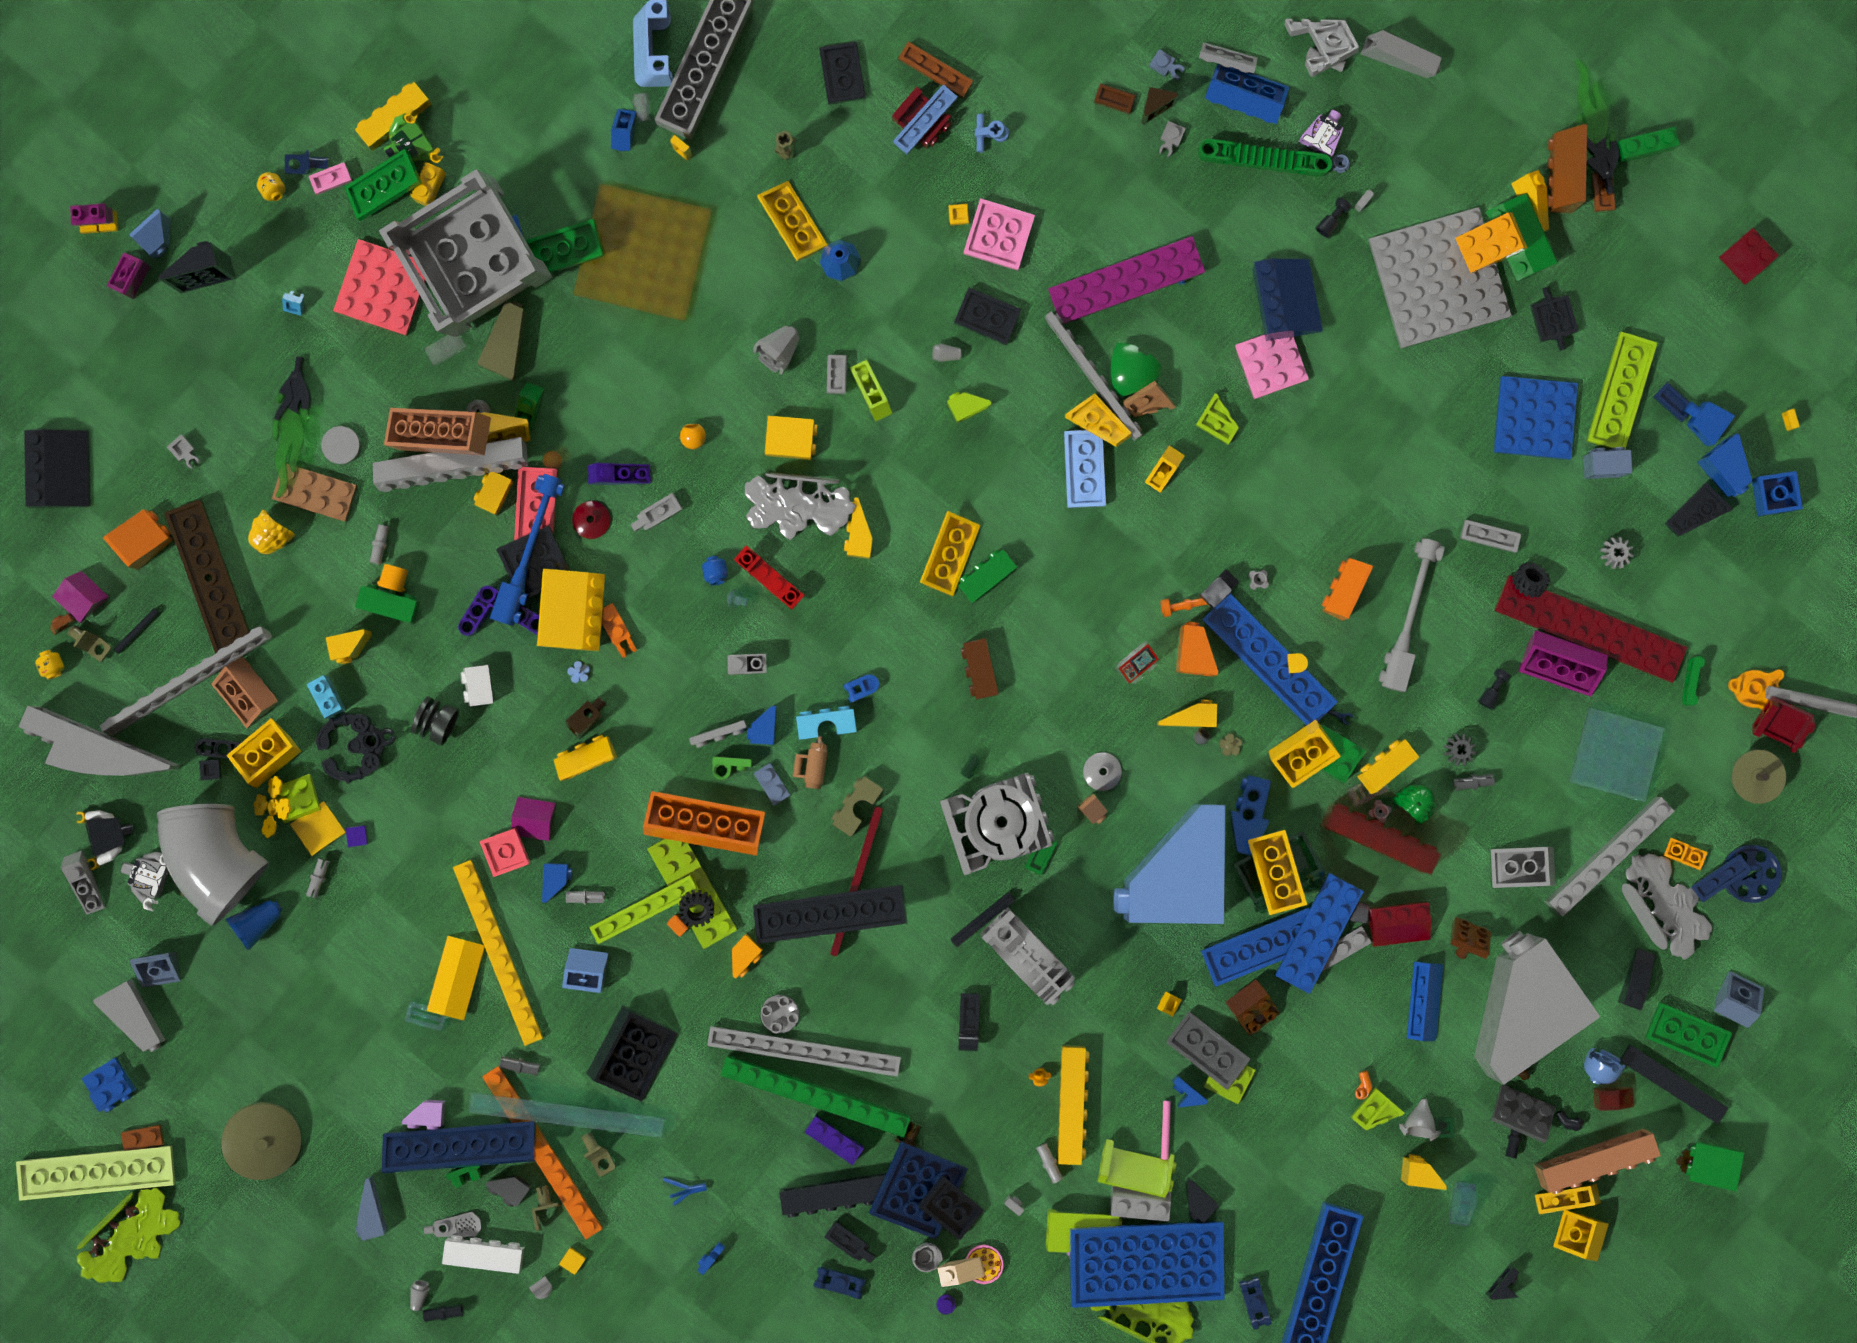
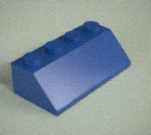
(1247, 93)

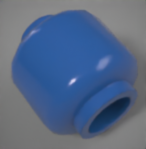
(715, 570)

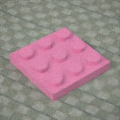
(999, 234)
(1271, 364)

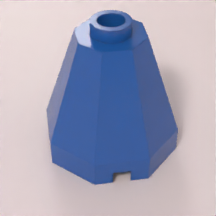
(840, 267)

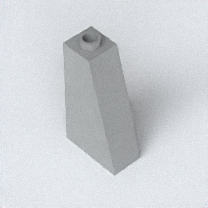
(1401, 54)
(131, 1015)

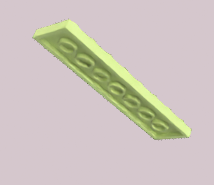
(95, 1173)

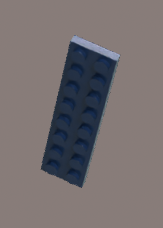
(459, 1147)

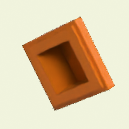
(678, 925)

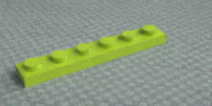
(643, 909)

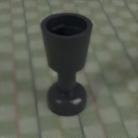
(1330, 223)
(1491, 695)

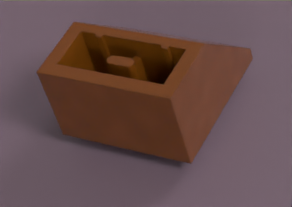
(1252, 1007)

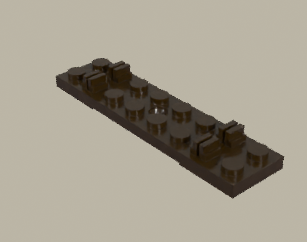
(201, 557)

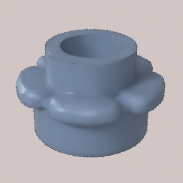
(1340, 168)

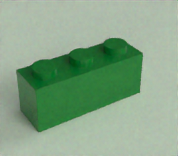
(1647, 145)
(986, 575)
(387, 603)

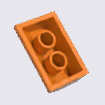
(1346, 588)

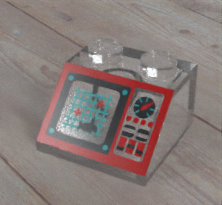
(1136, 663)

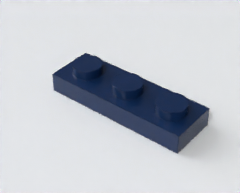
(1721, 878)

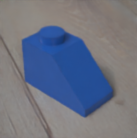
(623, 130)
(763, 729)
(555, 879)

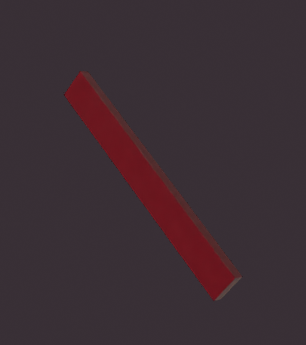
(860, 869)

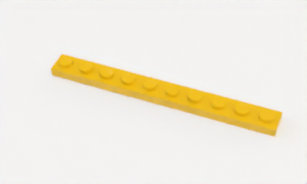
(498, 952)

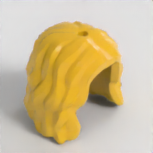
(267, 534)

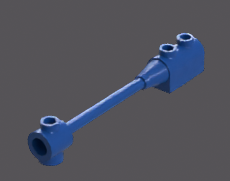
(513, 594)

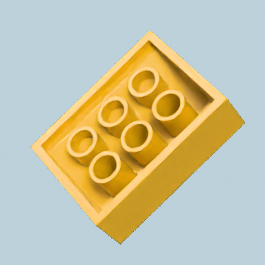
(571, 610)

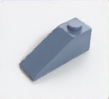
(370, 1217)

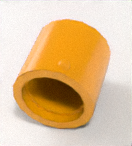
(393, 578)

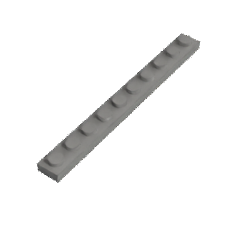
(187, 680)
(804, 1051)

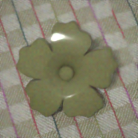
(1230, 745)

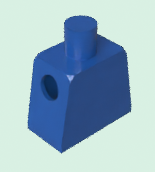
(1708, 421)

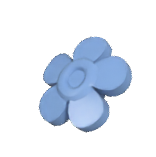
(578, 672)

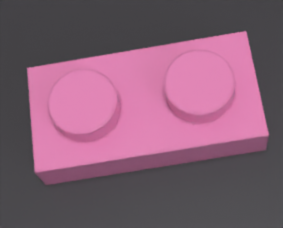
(330, 178)

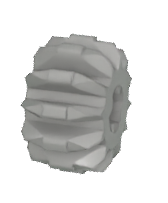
(1615, 544)

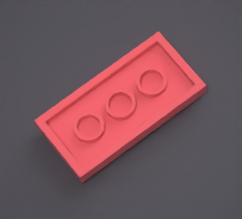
(529, 501)

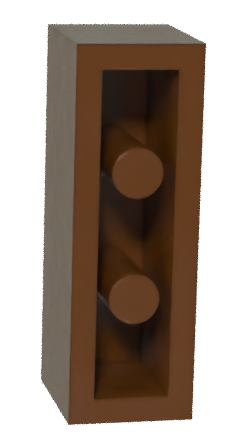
(979, 669)

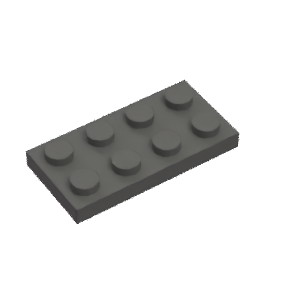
(1208, 1050)

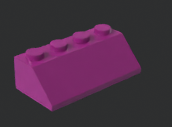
(1563, 663)

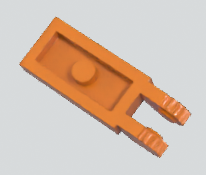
(616, 629)

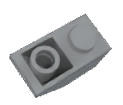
(747, 664)

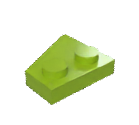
(1217, 421)
(1375, 1110)

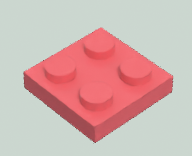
(504, 852)

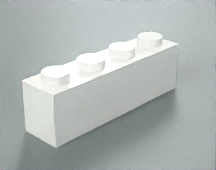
(483, 1255)

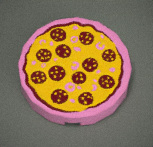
(991, 1261)

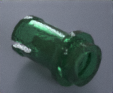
(970, 766)

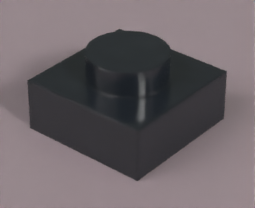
(210, 769)

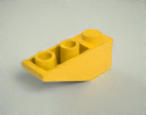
(860, 537)

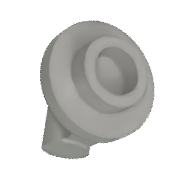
(541, 1288)

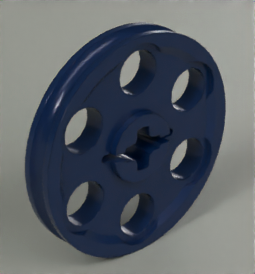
(1759, 877)

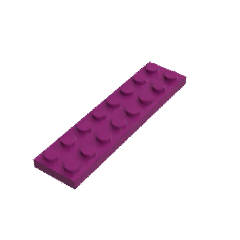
(1126, 280)

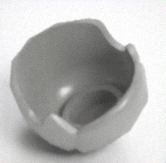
(926, 1257)

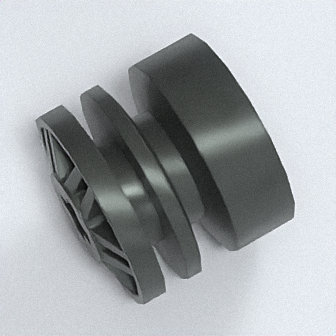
(431, 719)

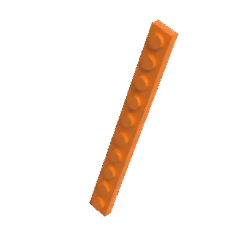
(550, 1163)

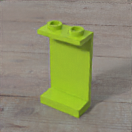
(1136, 1171)
(1060, 1223)

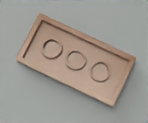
(317, 493)

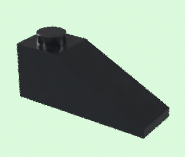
(1637, 980)

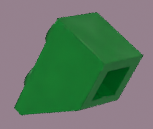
(529, 403)

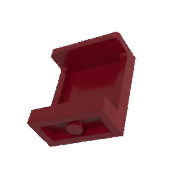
(908, 111)
(1784, 723)

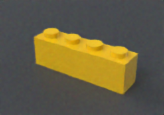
(376, 128)

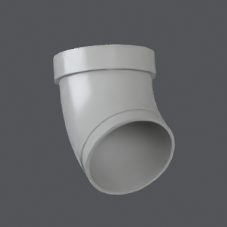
(208, 857)

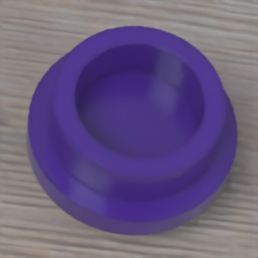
(946, 1304)

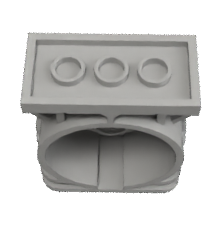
(1017, 788)
(1028, 956)

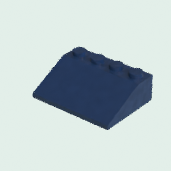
(1286, 298)

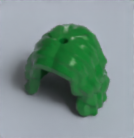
(1410, 796)

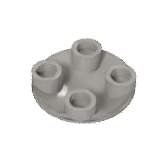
(779, 1014)

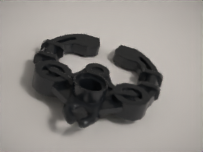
(360, 744)

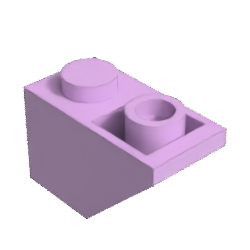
(428, 1113)

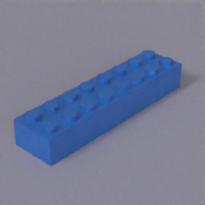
(1323, 1275)

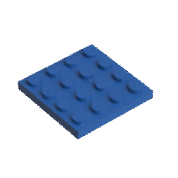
(1535, 417)

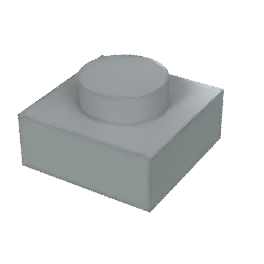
(1014, 1204)

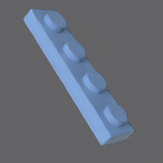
(925, 119)

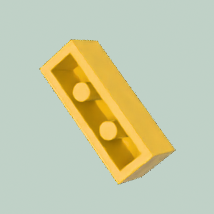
(1387, 765)

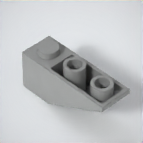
(82, 882)

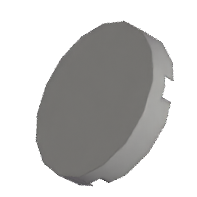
(340, 445)

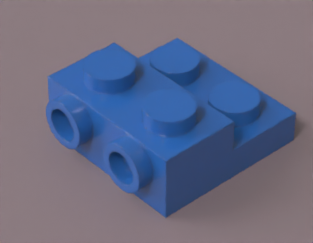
(109, 1085)

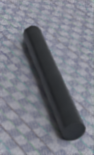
(137, 630)

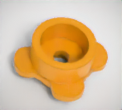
(1040, 1077)

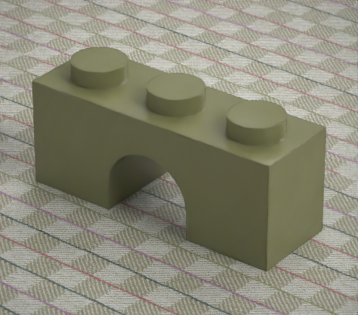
(846, 819)

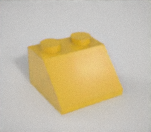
(347, 646)
(1420, 1173)
(1580, 1235)

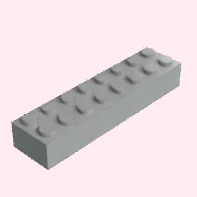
(702, 66)

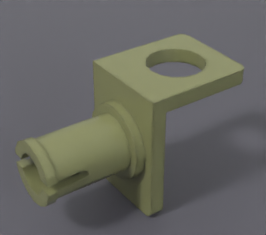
(88, 642)
(596, 1154)
(544, 1204)

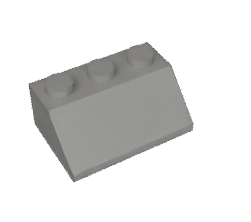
(1139, 1205)

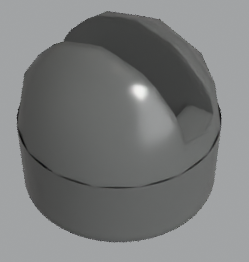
(1202, 736)

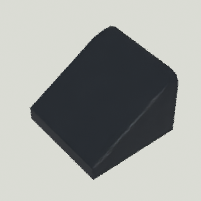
(1360, 913)

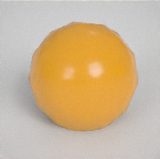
(692, 436)

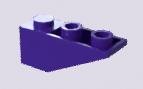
(618, 474)

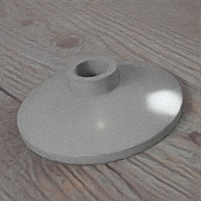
(1095, 779)

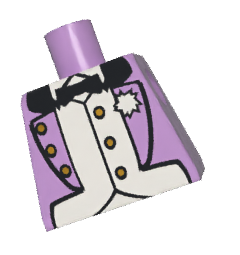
(1323, 134)

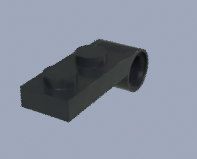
(969, 1022)

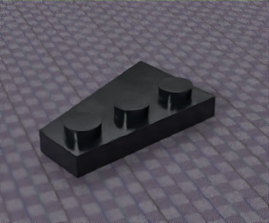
(1698, 510)

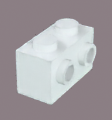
(477, 685)

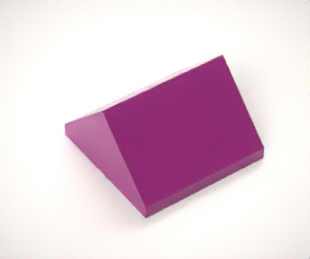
(128, 275)
(79, 596)
(533, 818)

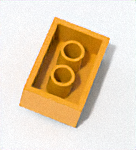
(1491, 242)

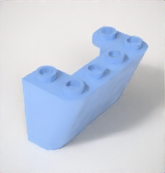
(652, 16)

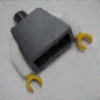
(104, 835)

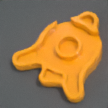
(1751, 687)

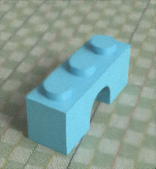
(809, 723)

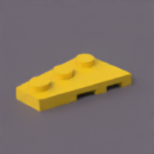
(1099, 420)

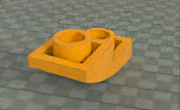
(1685, 854)

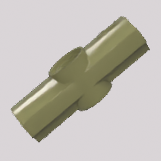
(785, 145)

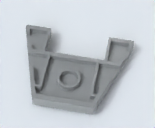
(1331, 38)

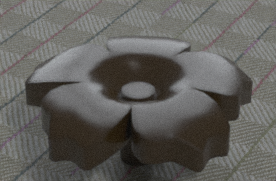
(1684, 1160)

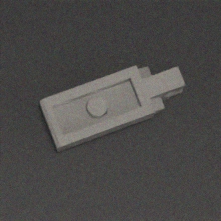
(657, 513)

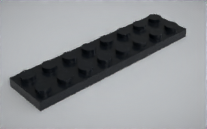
(830, 914)

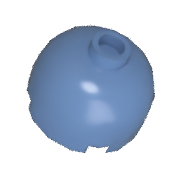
(1602, 1067)

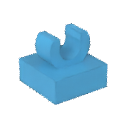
(293, 303)

